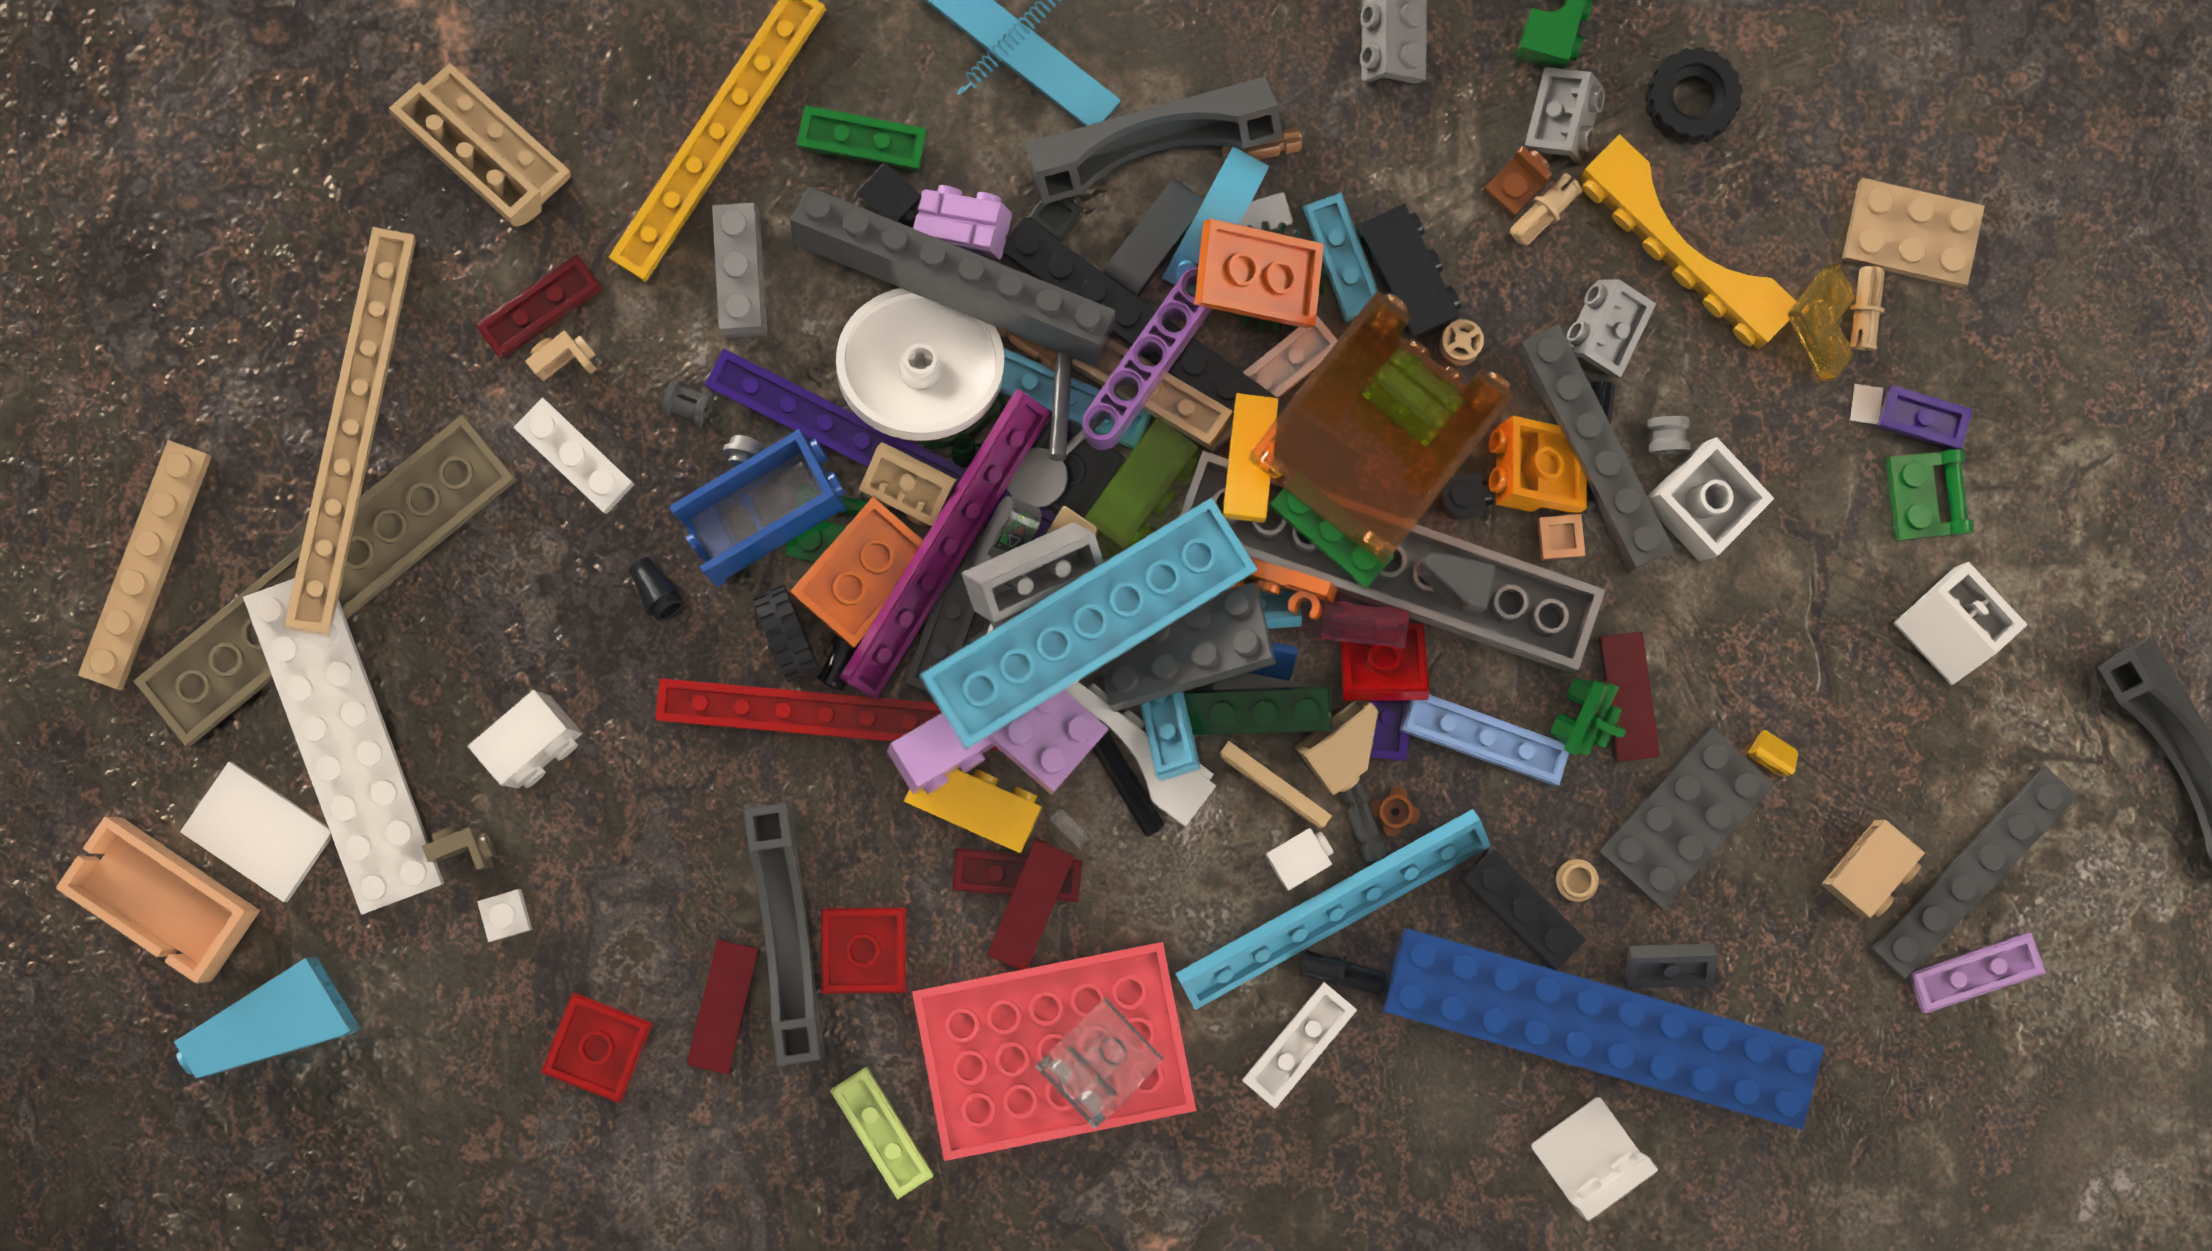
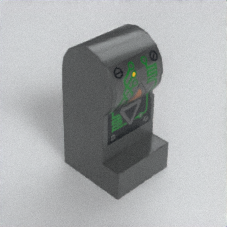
(1010, 527)

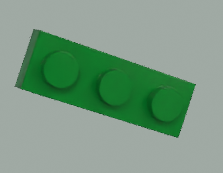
(862, 138)
(1328, 539)

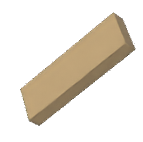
(1274, 785)

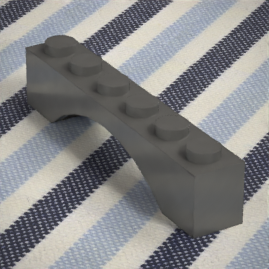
(1227, 116)
(1617, 490)
(2156, 698)
(786, 933)

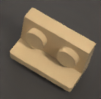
(907, 485)

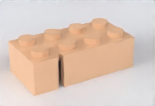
(158, 899)

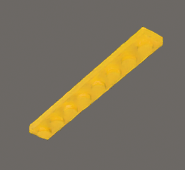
(716, 136)

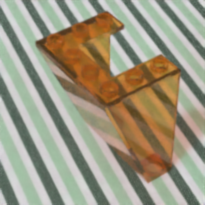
(1351, 456)

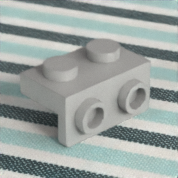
(1394, 40)

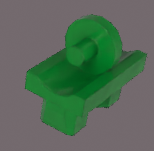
(1596, 719)

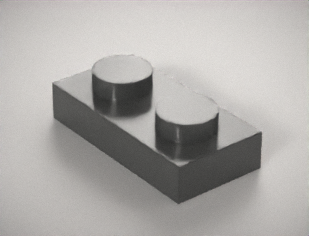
(1671, 965)

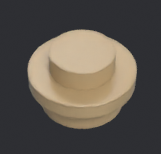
(1577, 880)

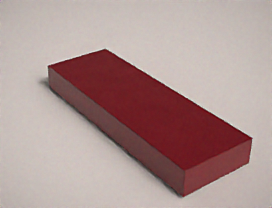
(539, 307)
(1626, 666)
(999, 872)
(1031, 904)
(723, 1007)

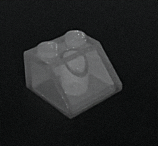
(1099, 1063)

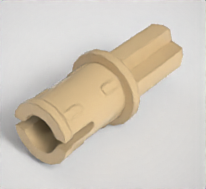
(1545, 210)
(1867, 308)

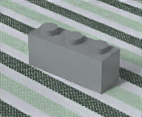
(739, 270)
(1031, 571)

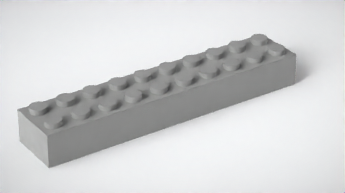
(1528, 606)

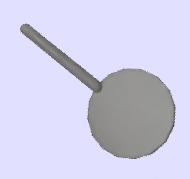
(1040, 479)

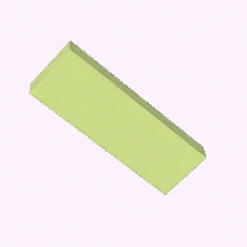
(882, 1132)

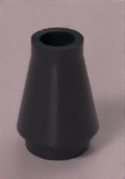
(657, 591)

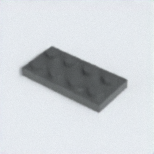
(1200, 648)
(1686, 818)

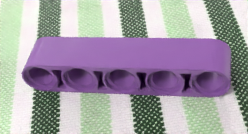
(1142, 377)

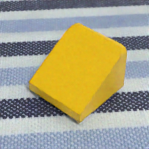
(1774, 754)

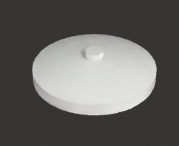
(918, 366)

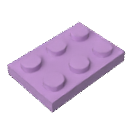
(1050, 739)

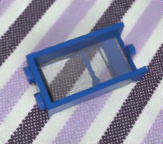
(760, 505)

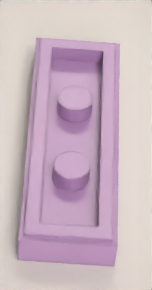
(1976, 972)

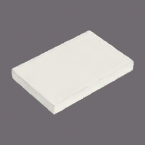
(257, 832)

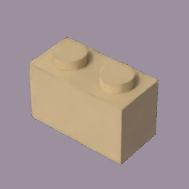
(1874, 869)

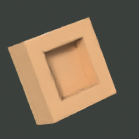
(1561, 537)

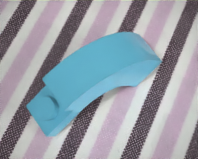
(1225, 202)

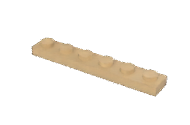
(144, 565)

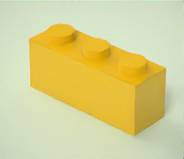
(982, 808)

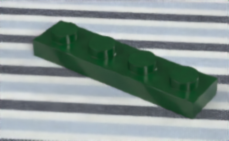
(1259, 710)

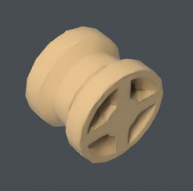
(1467, 337)

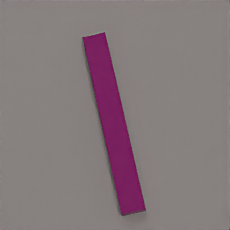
(945, 544)

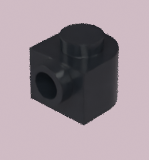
(1465, 496)

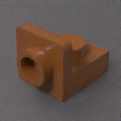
(1519, 181)

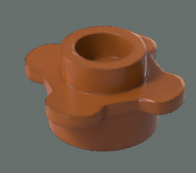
(1398, 800)

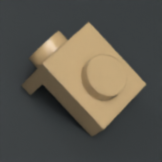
(554, 353)

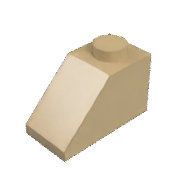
(1344, 751)

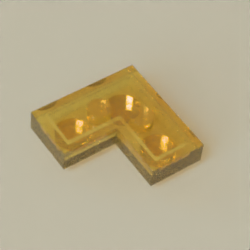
(1816, 321)

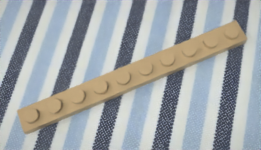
(350, 433)

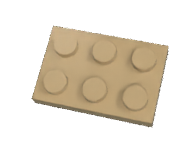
(1913, 233)

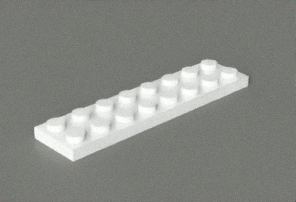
(346, 753)

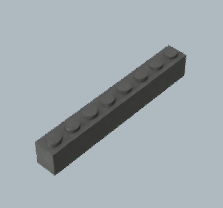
(952, 276)

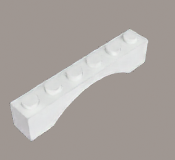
(1176, 796)

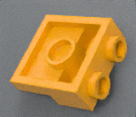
(1535, 468)

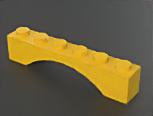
(1624, 183)

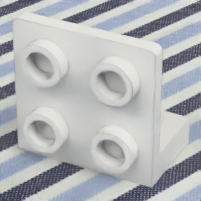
(1592, 1159)

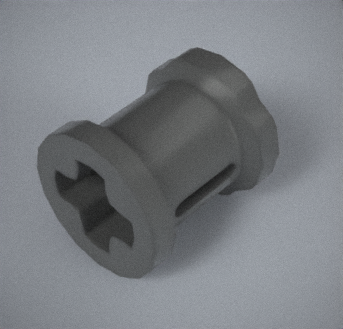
(687, 403)

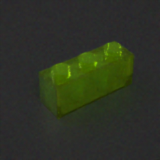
(1143, 485)

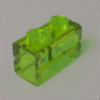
(1413, 396)

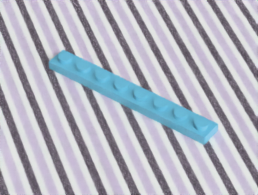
(1333, 909)

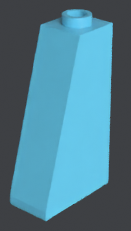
(275, 1019)

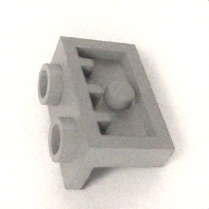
(1565, 113)
(1610, 325)

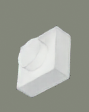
(504, 915)

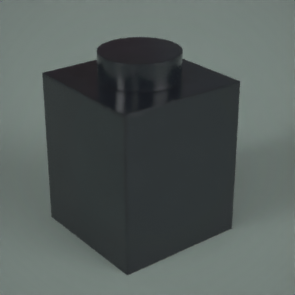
(890, 196)

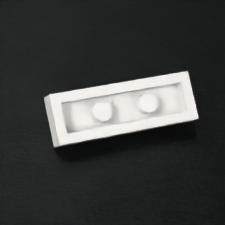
(574, 456)
(1299, 1045)

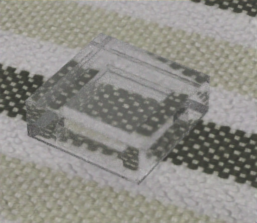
(1070, 828)

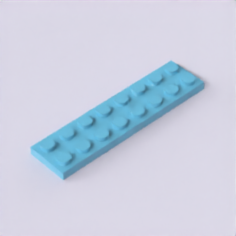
(1087, 623)

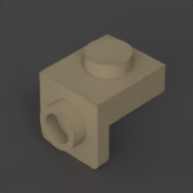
(453, 842)

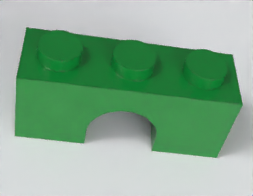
(1551, 37)

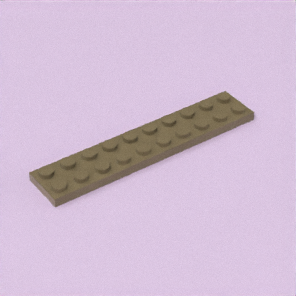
(392, 531)

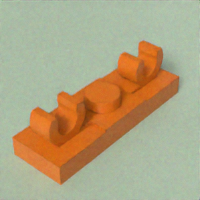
(1275, 578)

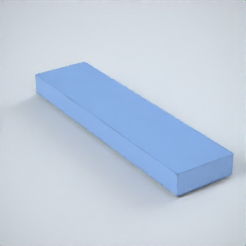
(1486, 738)

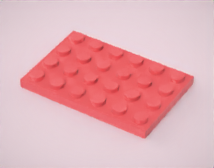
(994, 1029)

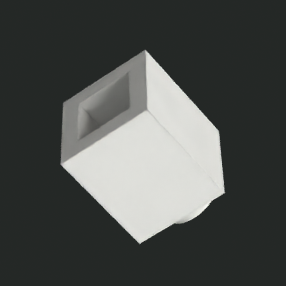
(1300, 858)

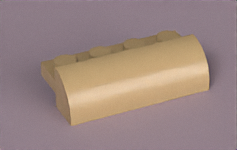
(481, 144)

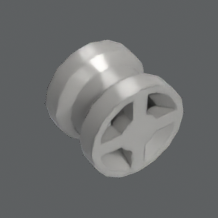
(1669, 435)

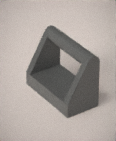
(1459, 581)

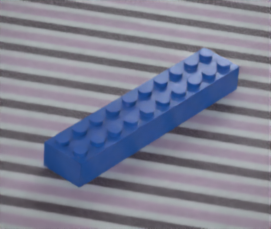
(1602, 1028)

